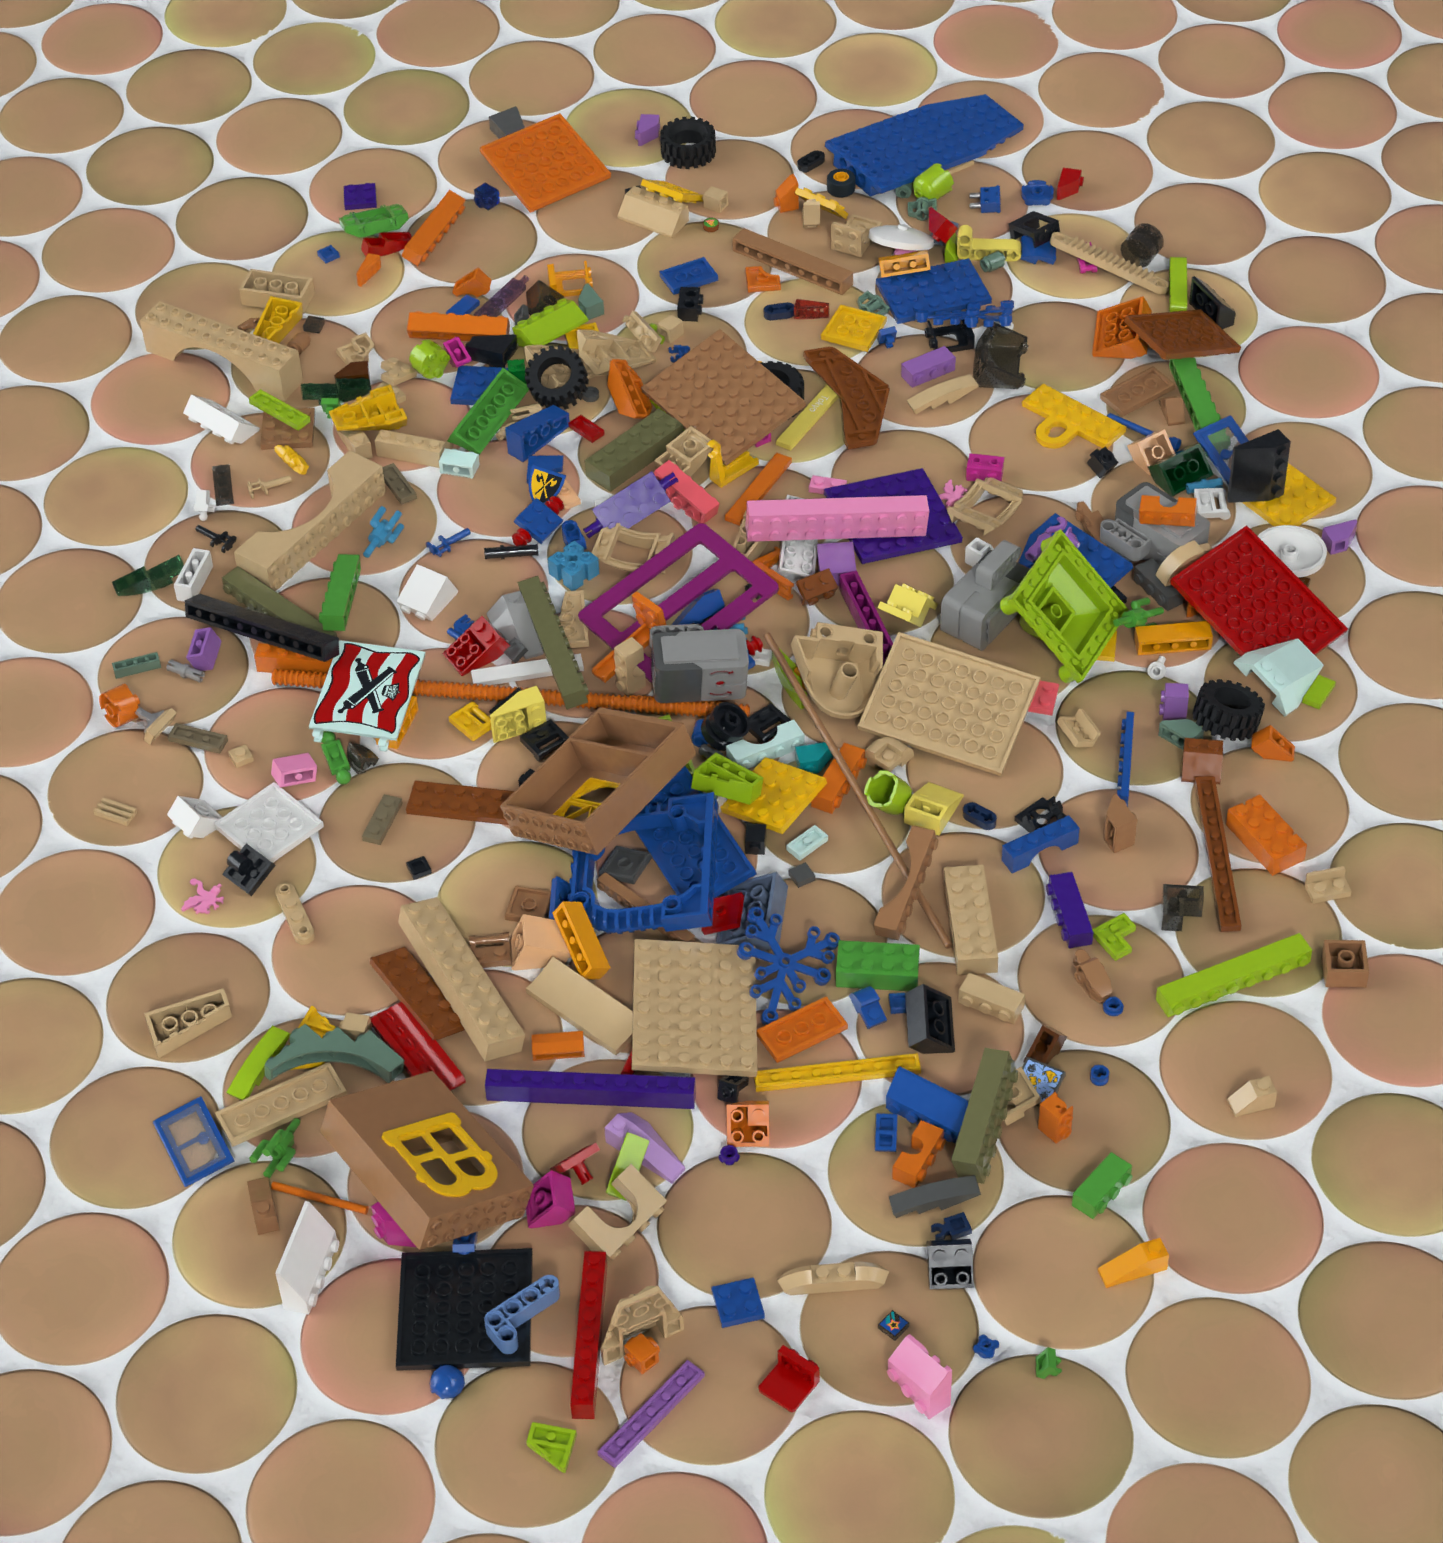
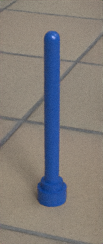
(1175, 442)

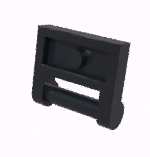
(763, 720)
(542, 735)

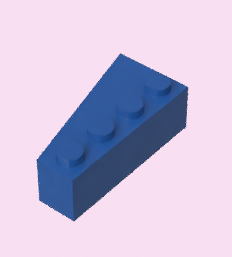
(535, 431)

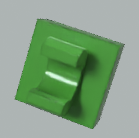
(329, 404)
(1046, 1363)

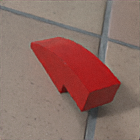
(386, 243)

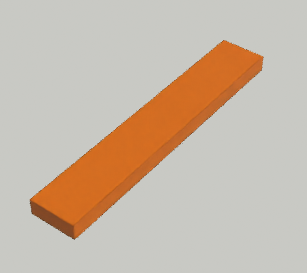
(759, 487)

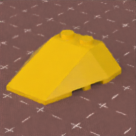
(370, 413)

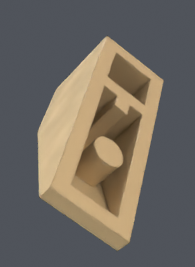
(357, 442)

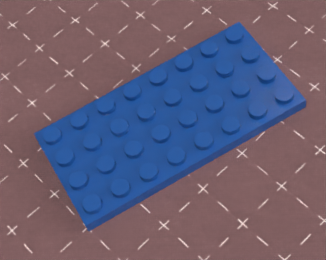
(680, 852)

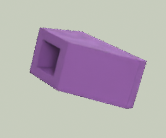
(647, 128)
(1339, 536)

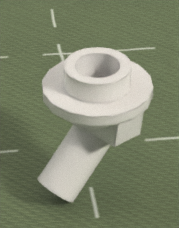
(1157, 669)

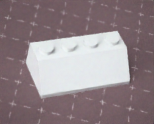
(219, 419)

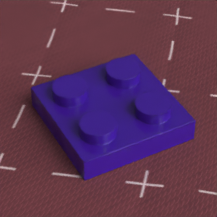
(360, 196)

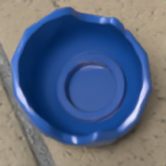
(447, 1382)

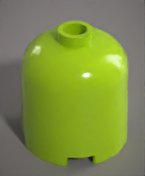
(933, 183)
(887, 792)

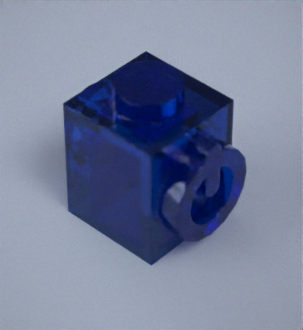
(486, 196)

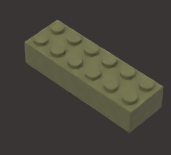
(632, 450)
(985, 1115)

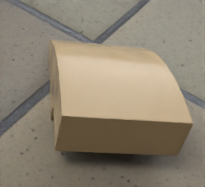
(686, 451)

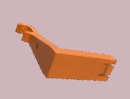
(765, 563)

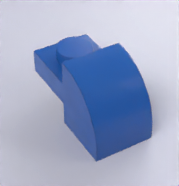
(867, 1004)

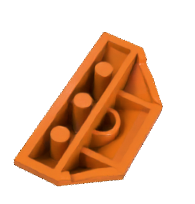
(626, 390)

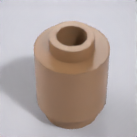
(299, 342)

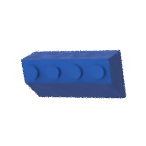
(925, 1101)

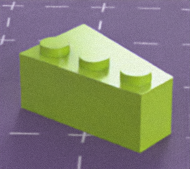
(727, 779)

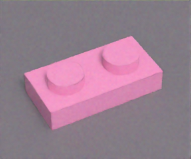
(819, 483)

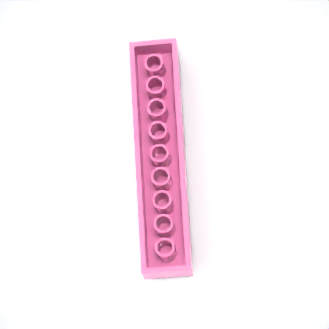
(836, 518)

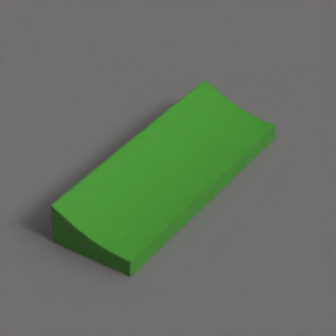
(489, 412)

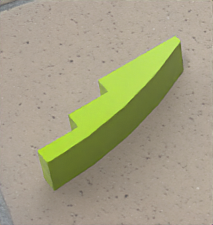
(785, 681)
(253, 1069)

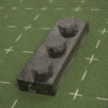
(223, 485)

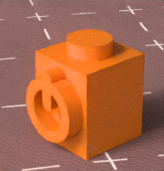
(641, 1352)

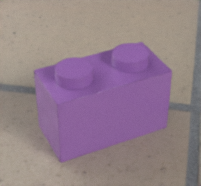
(204, 649)
(1174, 701)

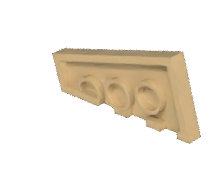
(574, 629)

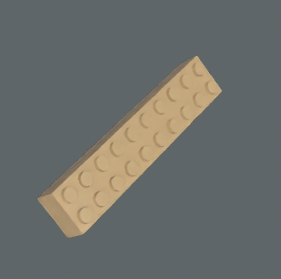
(461, 979)

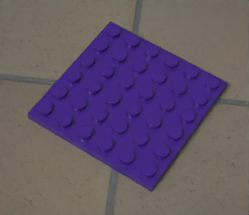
(940, 528)

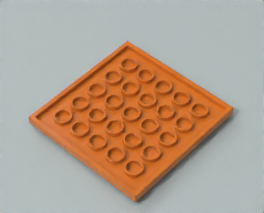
(545, 162)

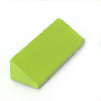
(632, 1153)

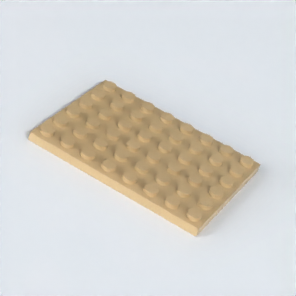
(949, 703)
(693, 1009)

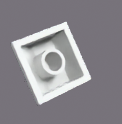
(193, 816)

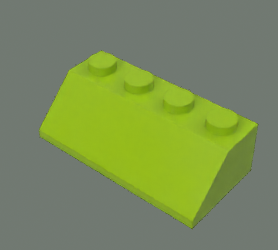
(549, 324)

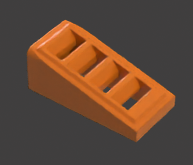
(368, 268)

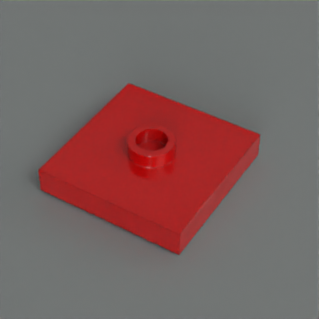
(726, 913)

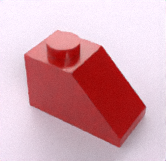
(1069, 182)

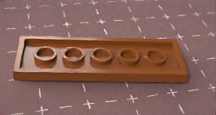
(457, 802)
(417, 992)

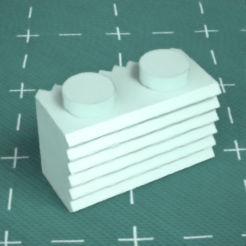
(459, 463)

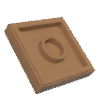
(528, 902)

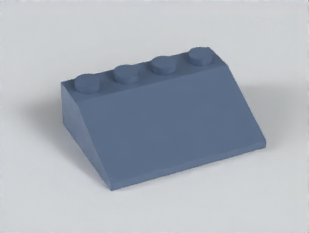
(765, 892)

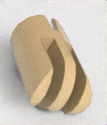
(531, 409)

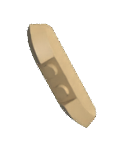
(833, 1278)

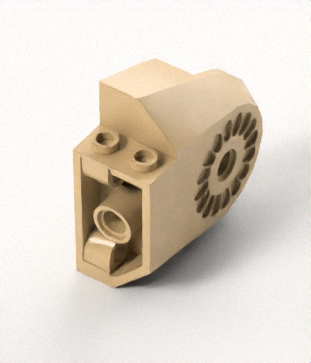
(839, 667)

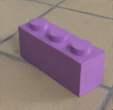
(928, 366)

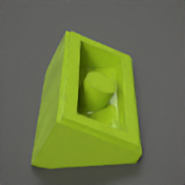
(951, 249)

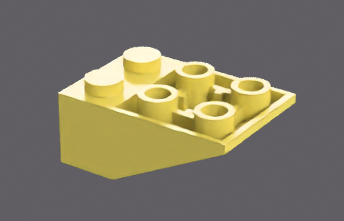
(518, 715)
(931, 807)

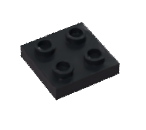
(248, 869)

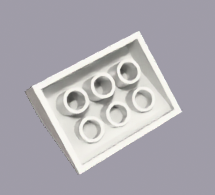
(306, 1260)

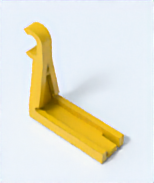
(723, 474)

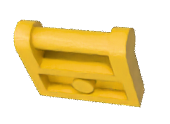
(468, 724)

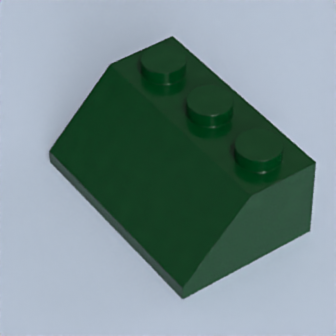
(1181, 468)

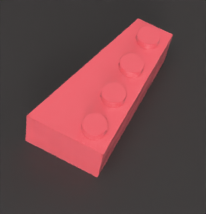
(688, 494)

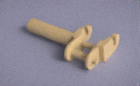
(266, 485)

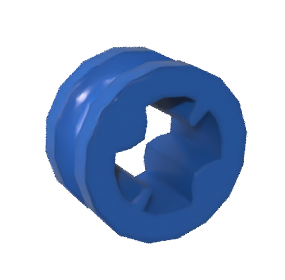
(1095, 1071)

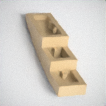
(942, 392)

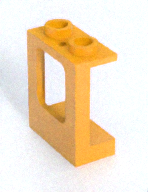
(556, 279)

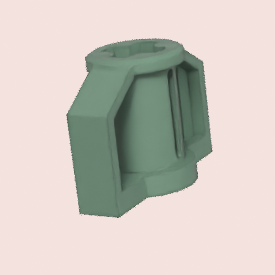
(922, 205)
(875, 303)

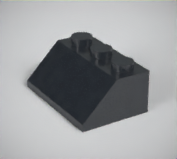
(1207, 300)
(929, 1020)

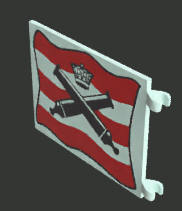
(367, 692)

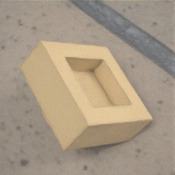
(240, 756)

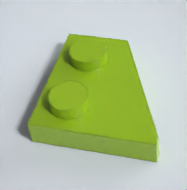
(552, 1443)

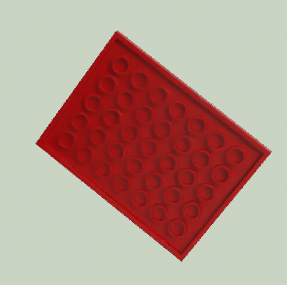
(1255, 597)

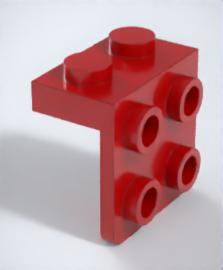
(790, 1379)

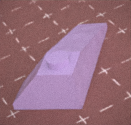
(658, 1155)

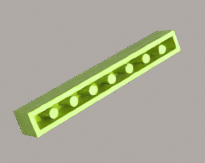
(1233, 975)

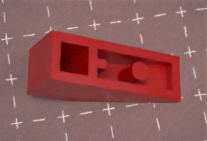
(940, 226)

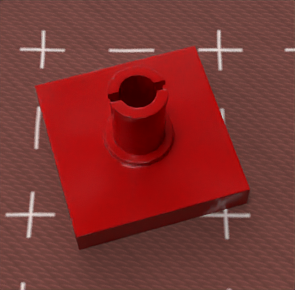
(576, 1162)

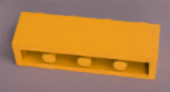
(1173, 638)
(581, 940)

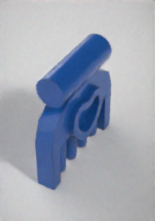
(460, 627)

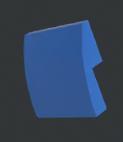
(1044, 252)

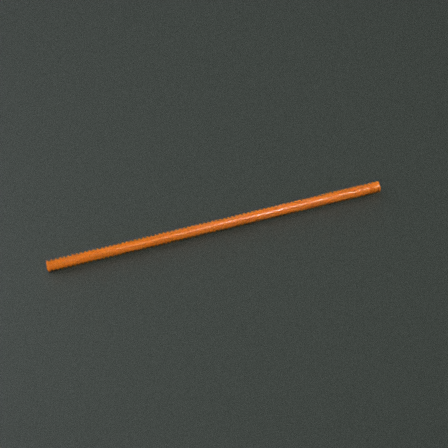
(499, 693)

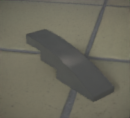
(935, 1194)

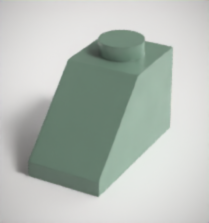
(590, 303)
(1177, 730)

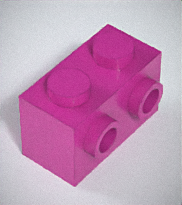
(984, 467)

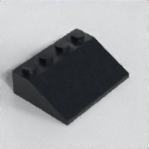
(1259, 468)

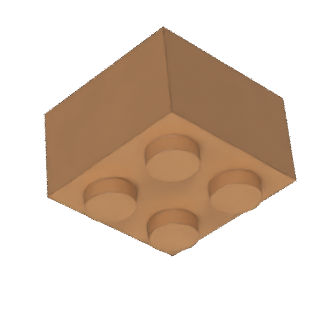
(1345, 963)

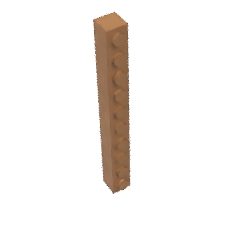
(630, 899)

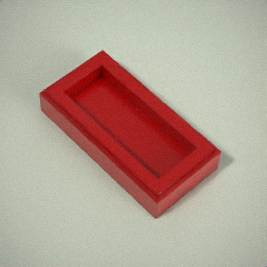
(586, 428)

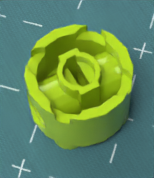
(429, 359)

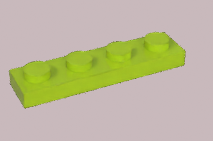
(279, 410)

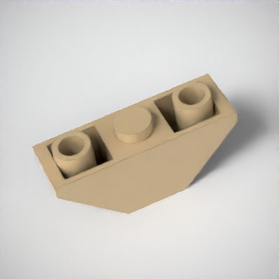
(811, 214)

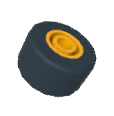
(841, 183)

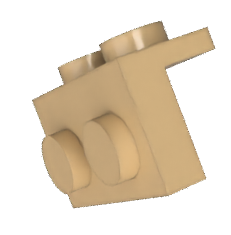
(1079, 729)

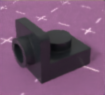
(730, 1086)

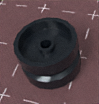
(725, 725)

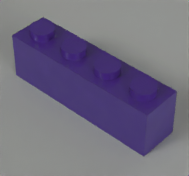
(1070, 910)

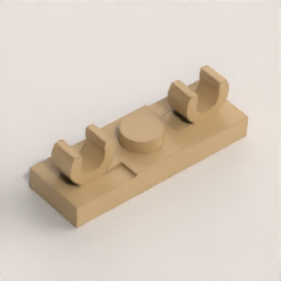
(642, 331)

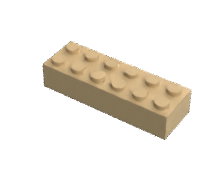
(970, 920)

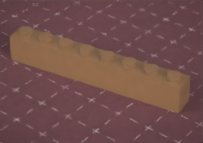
(793, 261)

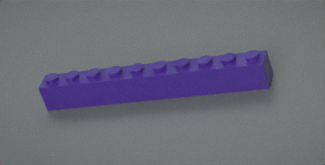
(590, 1089)

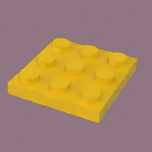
(670, 190)
(853, 328)

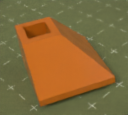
(748, 1124)

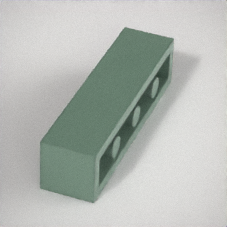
(136, 665)

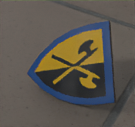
(544, 483)

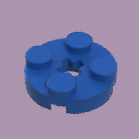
(1042, 198)

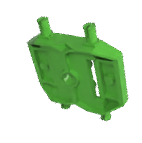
(374, 221)

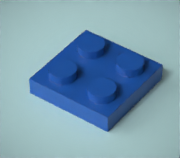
(738, 1302)

